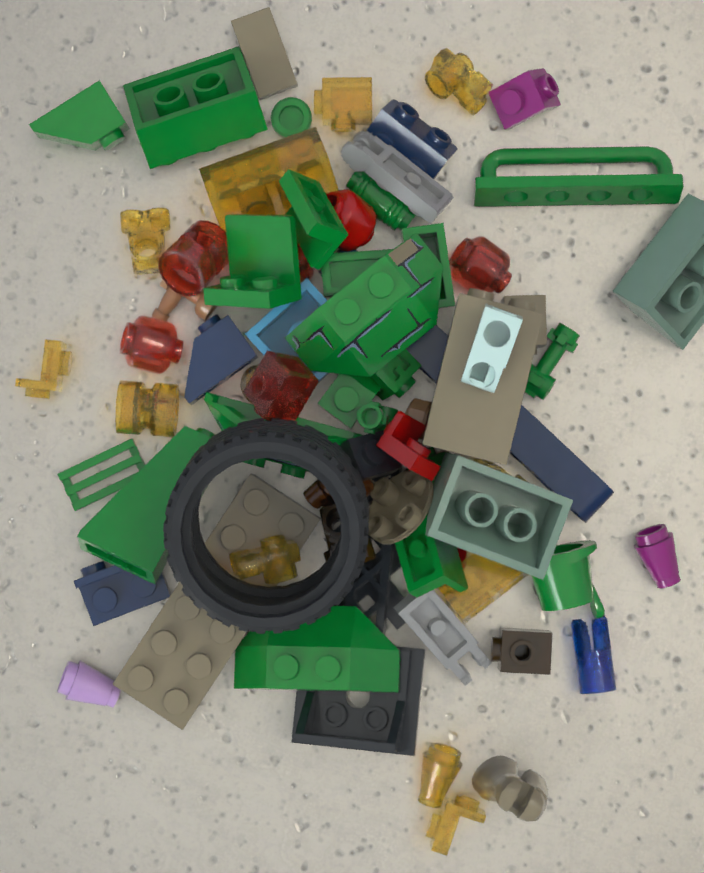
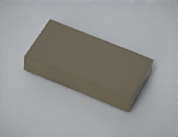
(264, 53)

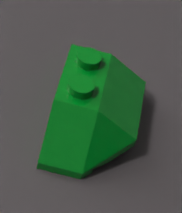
(329, 655)

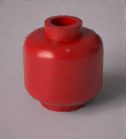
(356, 217)

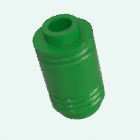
(385, 204)

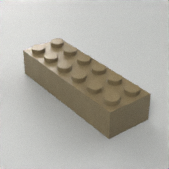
(183, 644)

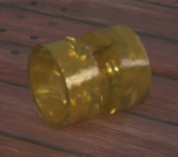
(147, 408)

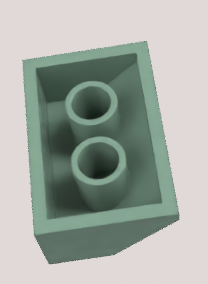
(668, 276)
(496, 515)

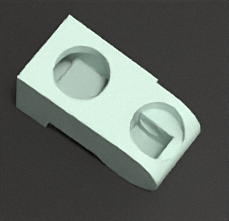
(491, 348)

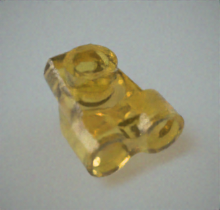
(456, 76)
(145, 231)
(274, 559)

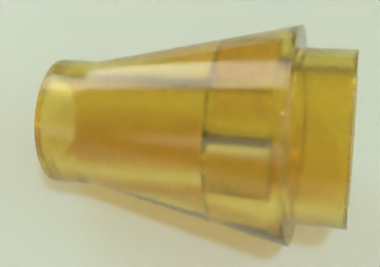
(438, 773)

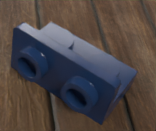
(116, 592)

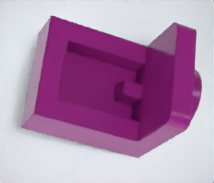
(525, 97)

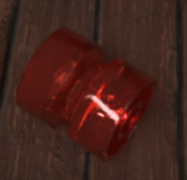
(194, 258)

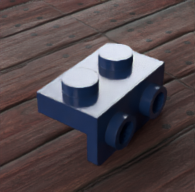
(423, 145)

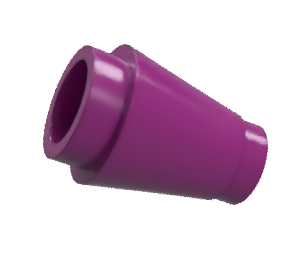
(658, 554)

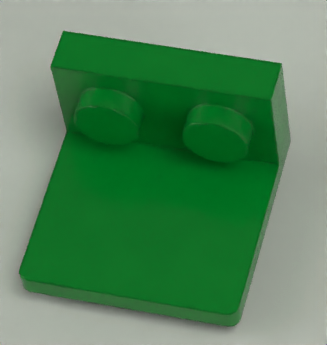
(260, 263)

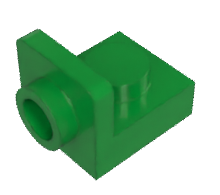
(397, 375)

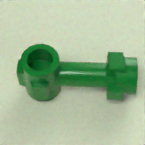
(539, 378)
(375, 417)

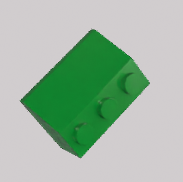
(194, 107)

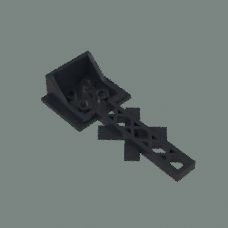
(388, 719)

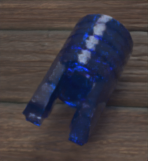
(593, 666)

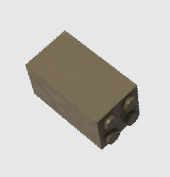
(468, 417)

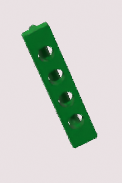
(577, 189)

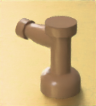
(171, 299)

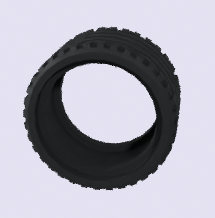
(252, 605)

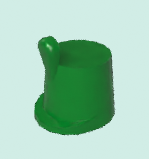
(569, 579)

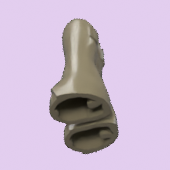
(499, 782)

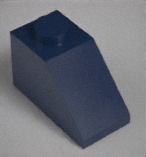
(216, 357)

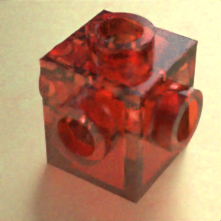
(280, 386)

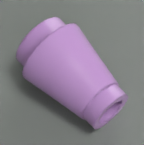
(87, 685)

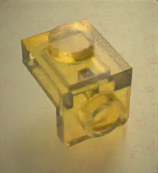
(55, 365)
(443, 825)

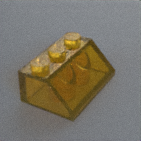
(251, 179)

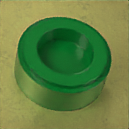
(290, 117)

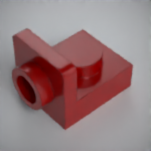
(401, 443)

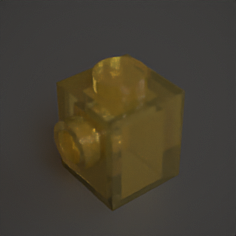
(344, 102)

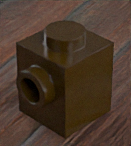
(522, 650)

